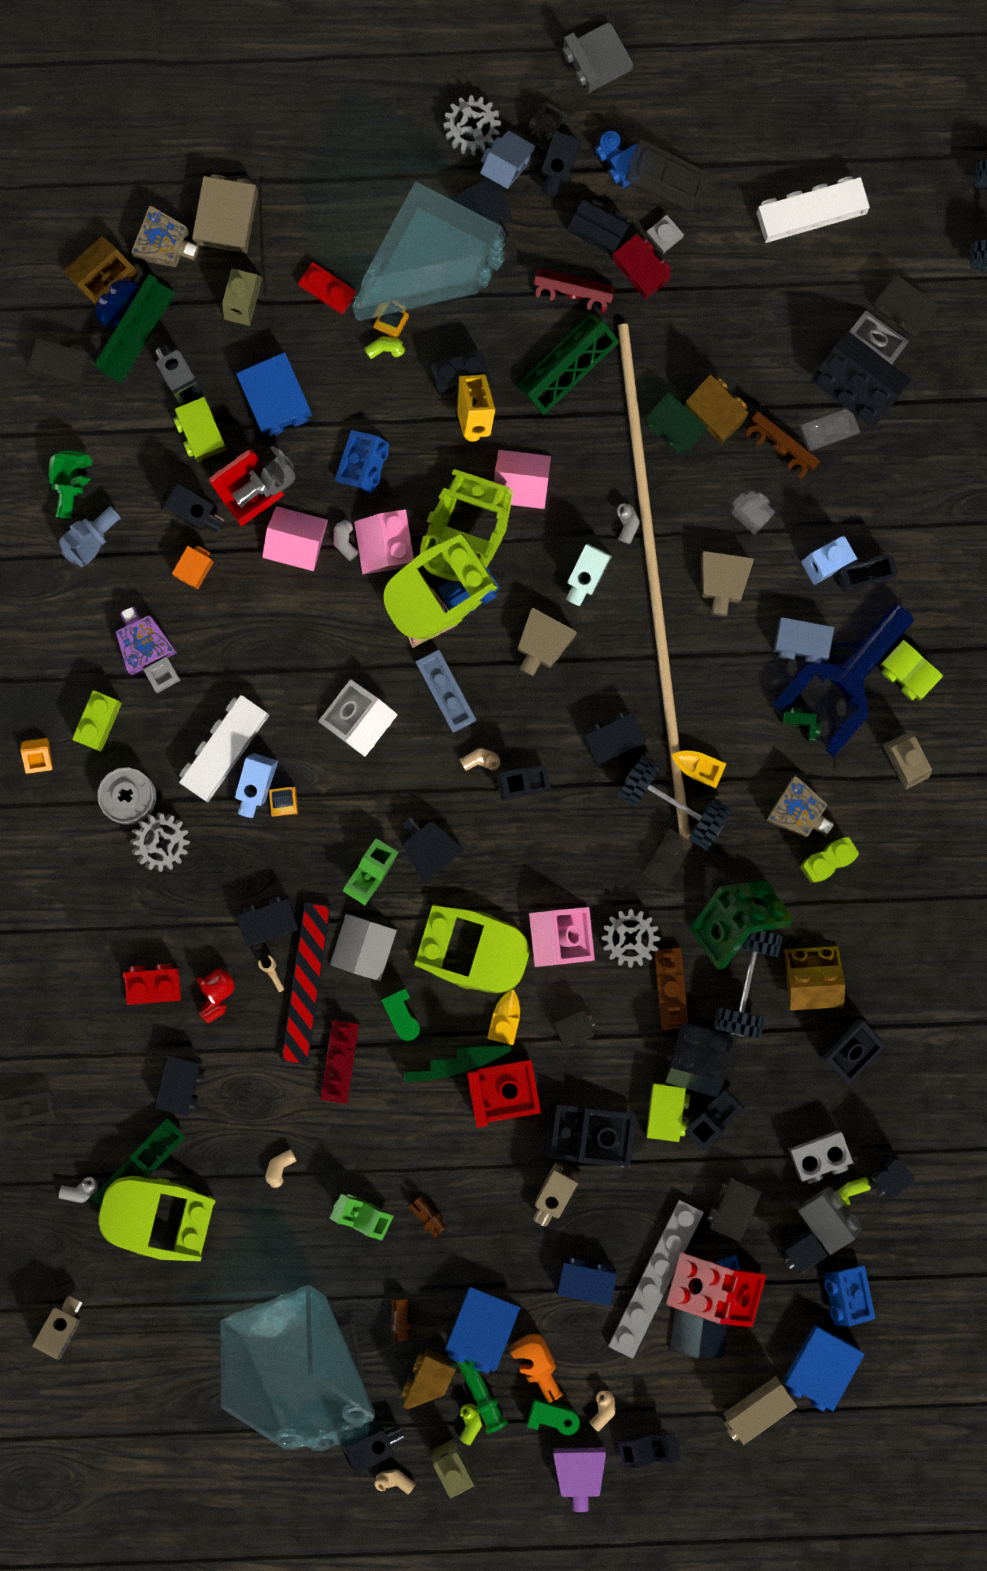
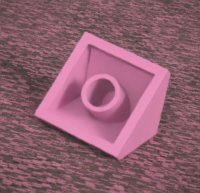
(525, 475)
(294, 538)

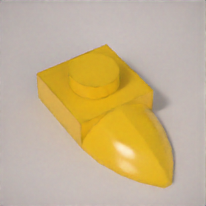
(700, 767)
(505, 1019)

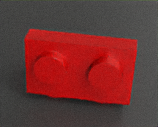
(235, 476)

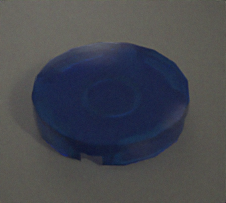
(114, 305)

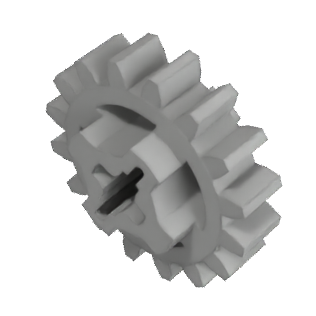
(462, 129)
(149, 844)
(622, 929)

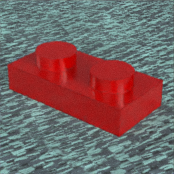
(327, 288)

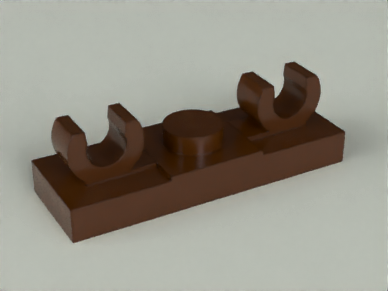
(782, 444)
(671, 988)

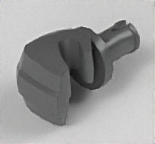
(271, 481)

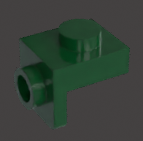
(798, 717)

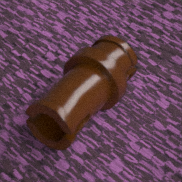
(427, 1216)
(400, 1320)

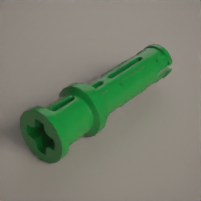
(486, 1404)

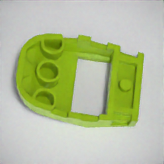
(475, 492)
(414, 605)
(499, 955)
(130, 1212)

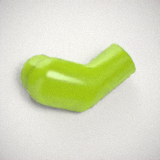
(387, 344)
(853, 1188)
(472, 1421)

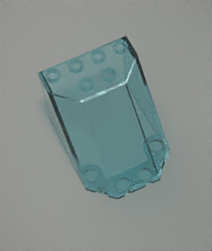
(429, 256)
(293, 1373)

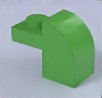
(370, 871)
(361, 1216)

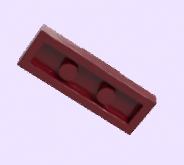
(574, 288)
(339, 1061)

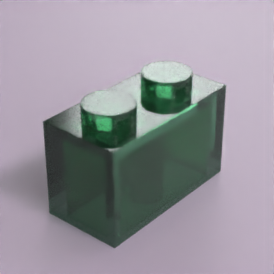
(676, 424)

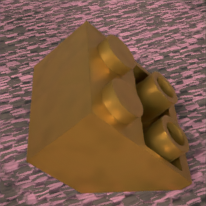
(98, 269)
(717, 408)
(814, 978)
(431, 1378)

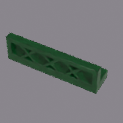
(134, 329)
(565, 358)

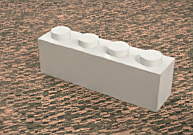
(812, 209)
(224, 747)

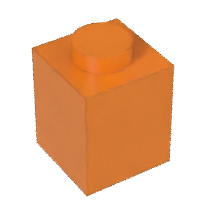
(193, 566)

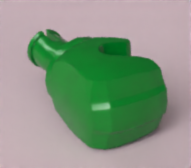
(65, 479)

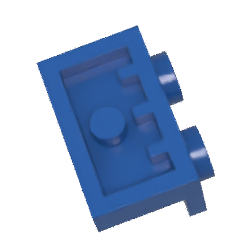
(362, 461)
(849, 1296)

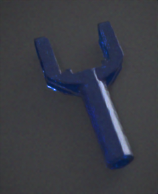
(851, 674)

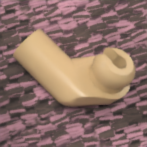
(606, 1410)
(394, 1478)

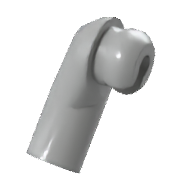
(629, 520)
(341, 539)
(81, 1192)

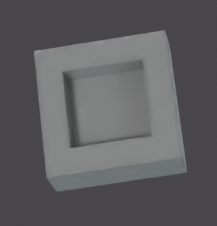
(665, 234)
(161, 674)

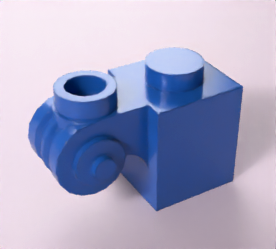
(617, 160)

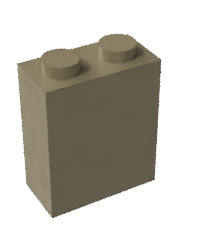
(225, 213)
(758, 1411)

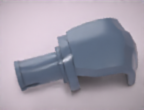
(86, 537)

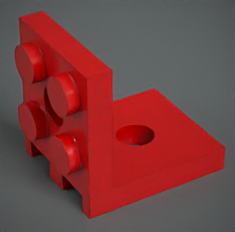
(487, 1094)
(726, 1293)

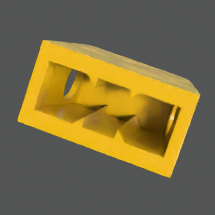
(478, 419)

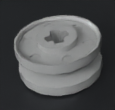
(111, 792)

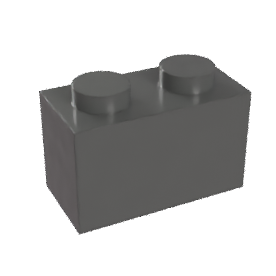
(830, 1220)

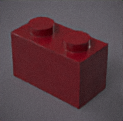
(642, 266)

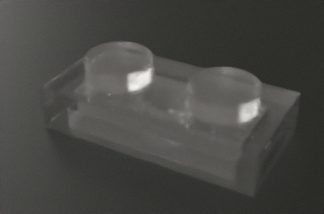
(829, 429)

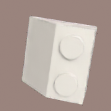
(358, 717)

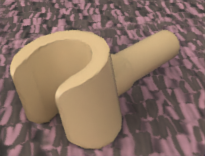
(272, 973)

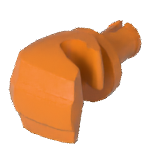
(536, 1349)

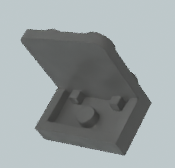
(597, 57)

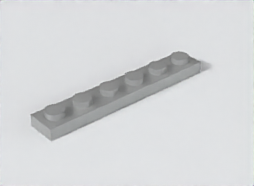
(655, 1279)

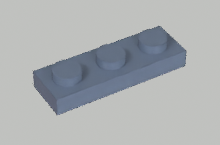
(445, 691)

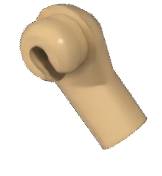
(481, 757)
(275, 1168)

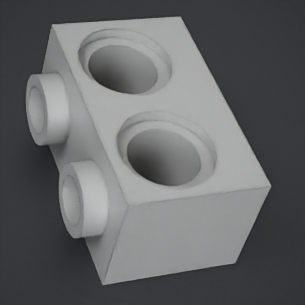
(818, 1149)

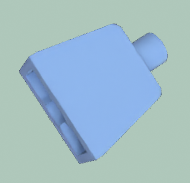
(828, 560)
(257, 772)

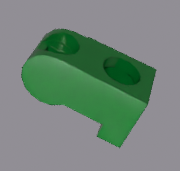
(403, 1022)
(553, 1415)

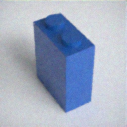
(274, 395)
(481, 1330)
(823, 1368)

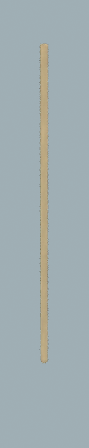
(653, 576)

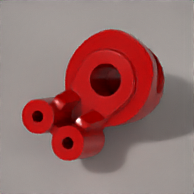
(216, 988)

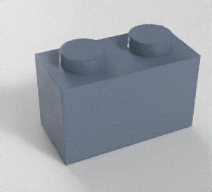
(506, 159)
(803, 640)

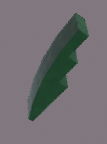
(467, 1059)
(147, 1156)

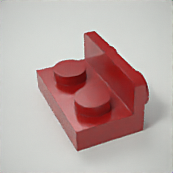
(152, 985)

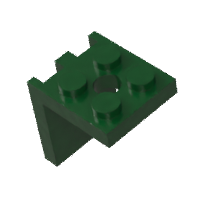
(738, 912)

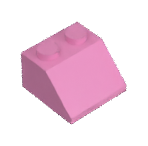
(384, 542)
(561, 936)

